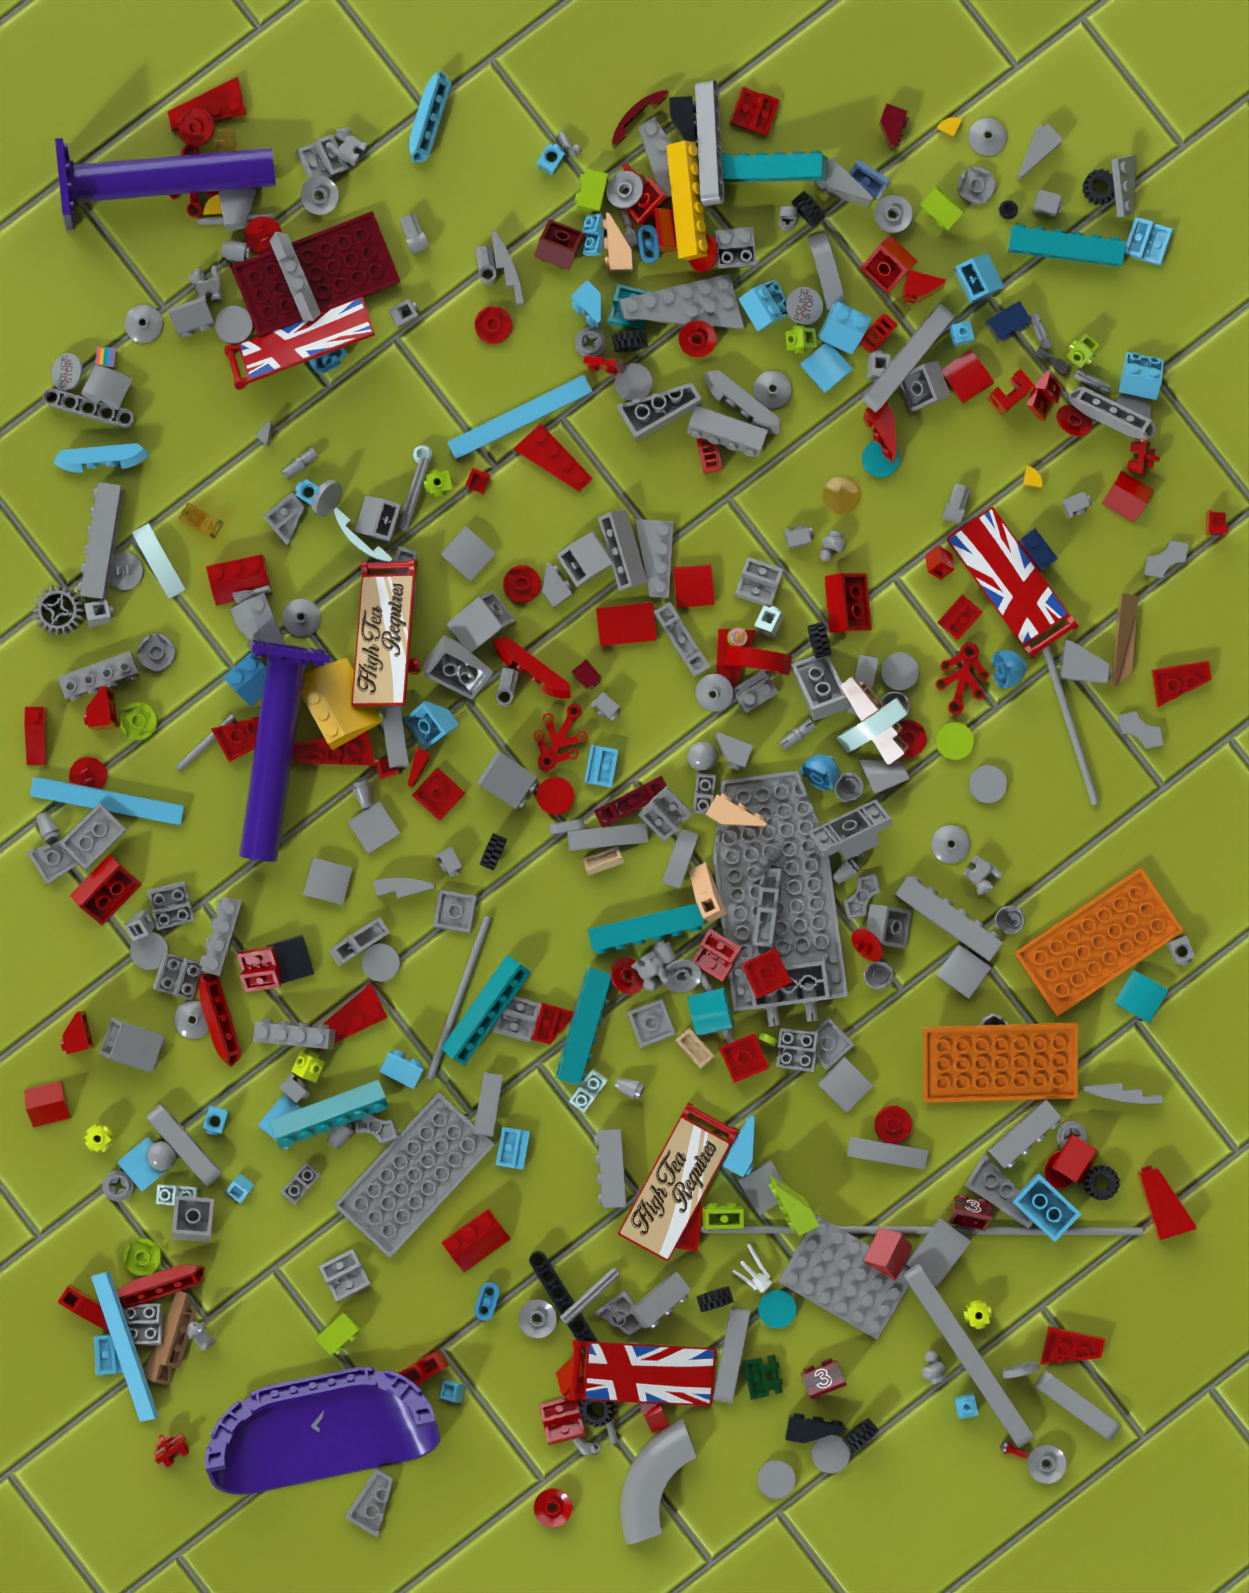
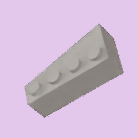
(658, 410)

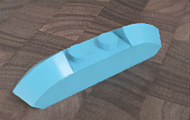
(429, 116)
(126, 454)

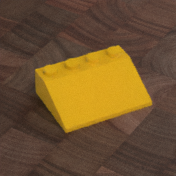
(329, 699)

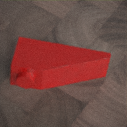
(35, 735)

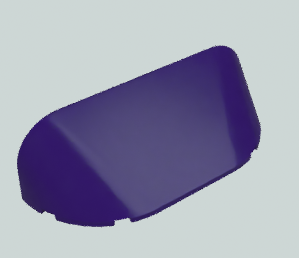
(365, 1424)

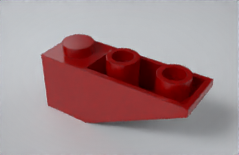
(883, 428)
(83, 1306)

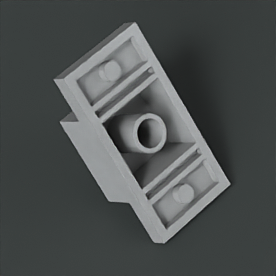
(852, 832)

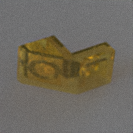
(201, 520)

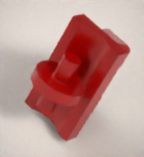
(1140, 466)
(169, 1446)

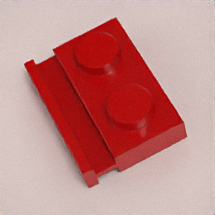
(959, 617)

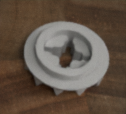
(591, 333)
(1076, 1128)
(110, 1191)

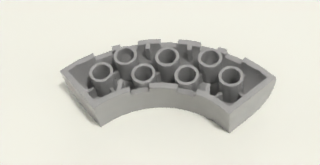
(648, 1478)

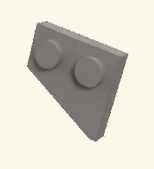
(285, 516)

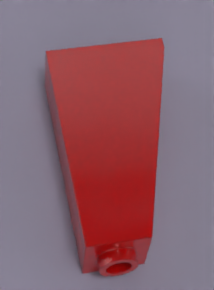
(1163, 1205)

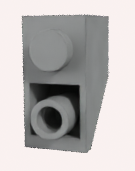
(554, 588)

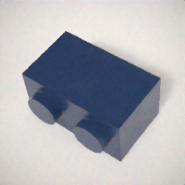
(1008, 322)
(1037, 550)

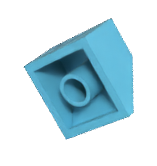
(844, 327)

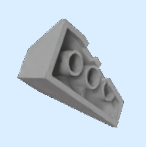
(257, 620)

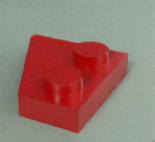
(595, 363)
(550, 1022)

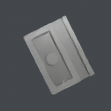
(754, 691)

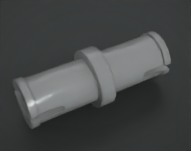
(299, 463)
(797, 734)

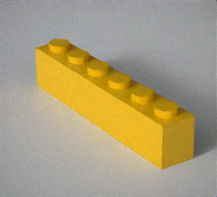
(687, 200)

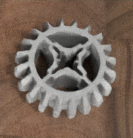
(60, 602)

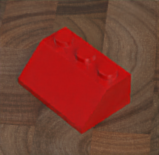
(237, 576)
(847, 602)
(101, 711)
(105, 890)
(476, 1240)

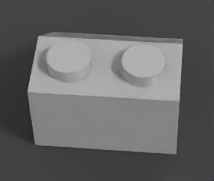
(191, 317)
(924, 386)
(733, 750)
(889, 925)
(192, 1218)

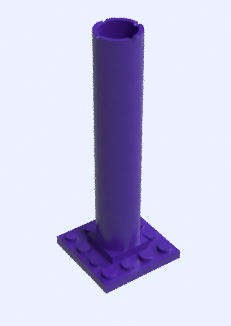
(159, 176)
(274, 745)

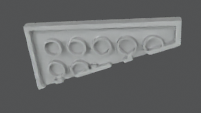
(704, 300)

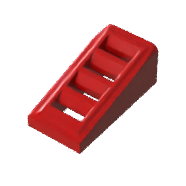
(889, 321)
(709, 469)
(419, 763)

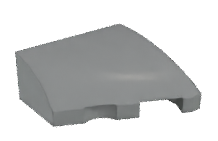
(236, 206)
(882, 775)
(618, 1313)

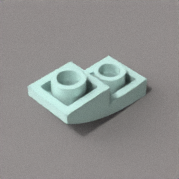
(588, 1090)
(167, 1193)

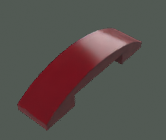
(653, 99)
(629, 802)

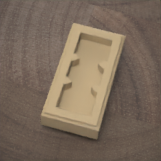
(603, 860)
(694, 1048)

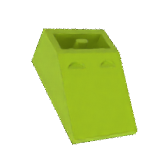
(793, 1206)

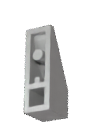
(1041, 145)

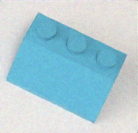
(1046, 1207)

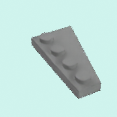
(655, 146)

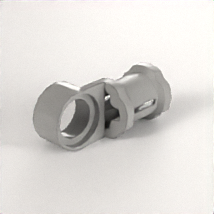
(790, 213)

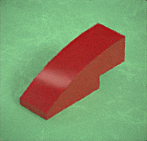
(425, 1367)

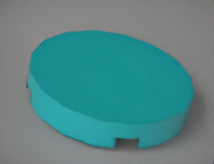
(876, 463)
(777, 1308)

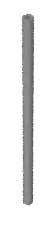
(1070, 725)
(459, 996)

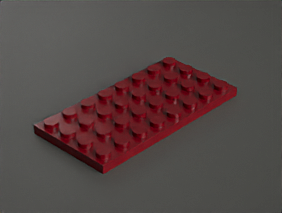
(338, 266)

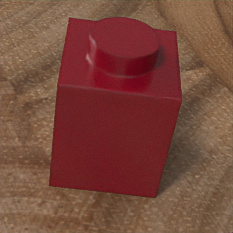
(587, 675)

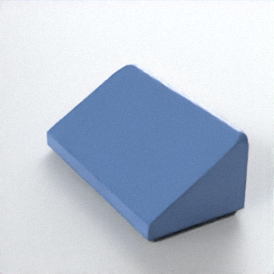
(869, 178)

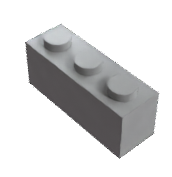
(660, 1300)

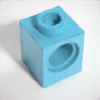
(551, 167)
(961, 333)
(300, 489)
(215, 1111)
(966, 1406)

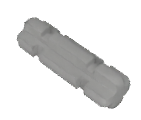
(1040, 331)
(1092, 381)

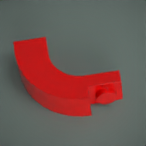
(758, 659)

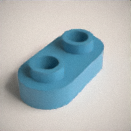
(647, 245)
(487, 1300)

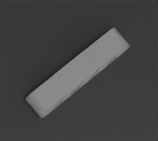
(82, 402)
(184, 1144)
(731, 1355)
(1077, 1405)

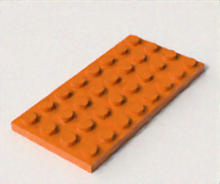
(1098, 941)
(1000, 1062)

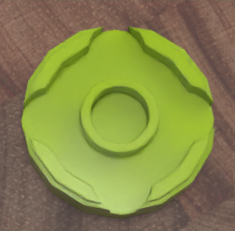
(138, 721)
(954, 741)
(142, 1257)

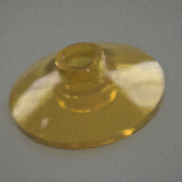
(837, 504)

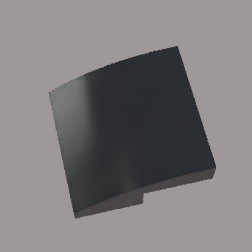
(293, 958)

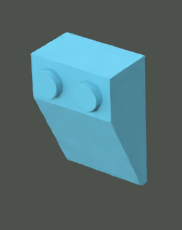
(741, 1152)

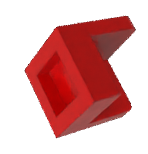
(478, 481)
(1216, 523)
(939, 562)
(384, 769)

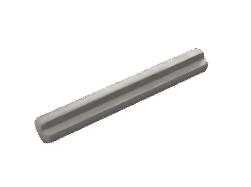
(414, 493)
(590, 1296)

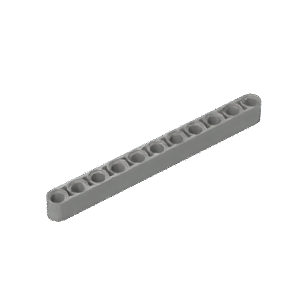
(968, 1355)

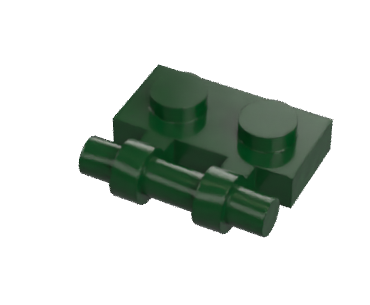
(756, 1377)

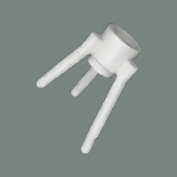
(760, 1281)

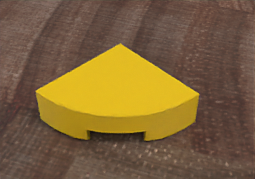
(949, 126)
(213, 206)
(1032, 477)

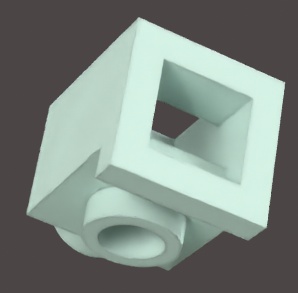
(767, 614)

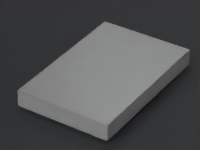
(93, 836)
(939, 1251)

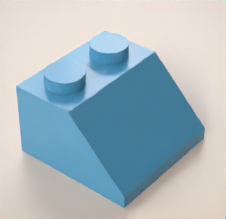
(248, 679)

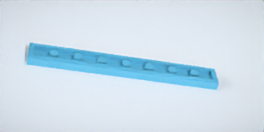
(520, 417)
(111, 800)
(124, 1346)

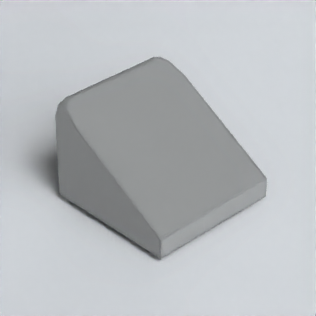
(265, 434)

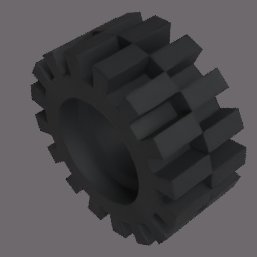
(1091, 194)
(808, 209)
(630, 341)
(819, 640)
(493, 851)
(1113, 1182)
(715, 1299)
(593, 1419)
(860, 1434)

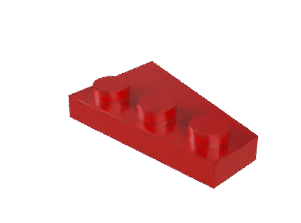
(730, 672)
(1178, 679)
(1068, 1345)

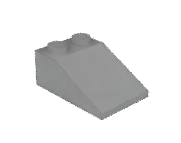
(843, 186)
(456, 668)
(820, 687)

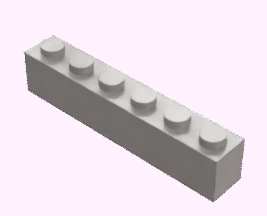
(102, 541)
(948, 918)

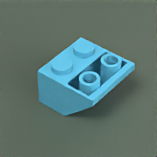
(978, 278)
(588, 302)
(765, 305)
(1141, 375)
(402, 1069)

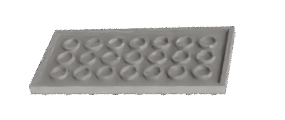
(414, 1175)

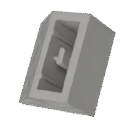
(736, 247)
(378, 518)
(585, 559)

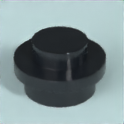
(1008, 209)

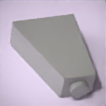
(1082, 665)

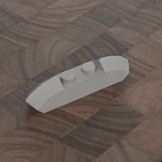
(295, 276)
(722, 387)
(1112, 414)

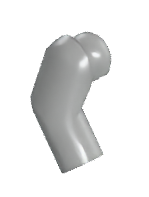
(566, 145)
(587, 1448)

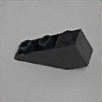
(682, 117)
(807, 1430)

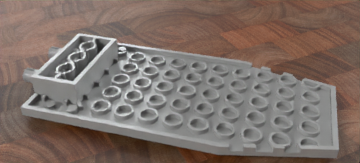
(806, 907)

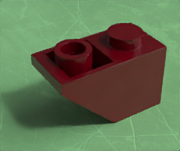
(891, 124)

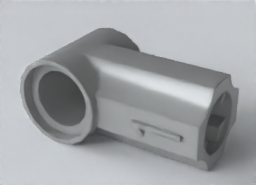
(415, 237)
(486, 264)
(955, 508)
(507, 685)

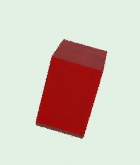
(654, 1416)

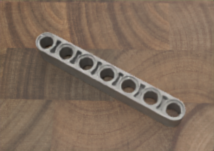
(709, 143)
(907, 357)

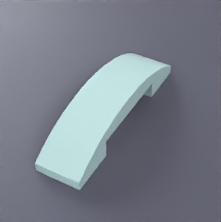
(378, 553)
(158, 561)
(872, 726)

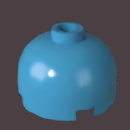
(328, 361)
(1009, 668)
(821, 770)

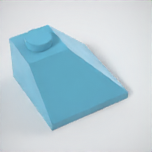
(430, 723)

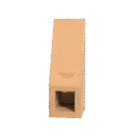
(618, 249)
(729, 814)
(706, 893)

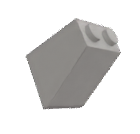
(480, 621)
(507, 780)
(132, 1045)

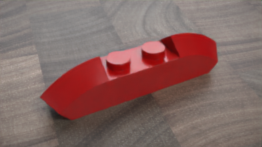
(511, 652)
(219, 1019)
(160, 1284)

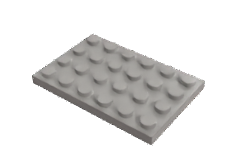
(832, 1275)

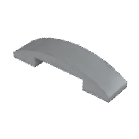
(826, 269)
(681, 639)

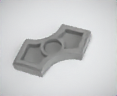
(1174, 553)
(1148, 735)
(857, 903)
(383, 1130)

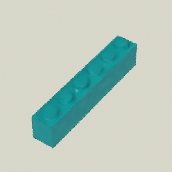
(774, 167)
(1066, 246)
(646, 927)
(485, 1010)
(583, 1026)
(329, 1114)

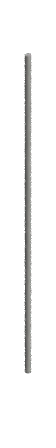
(925, 1229)

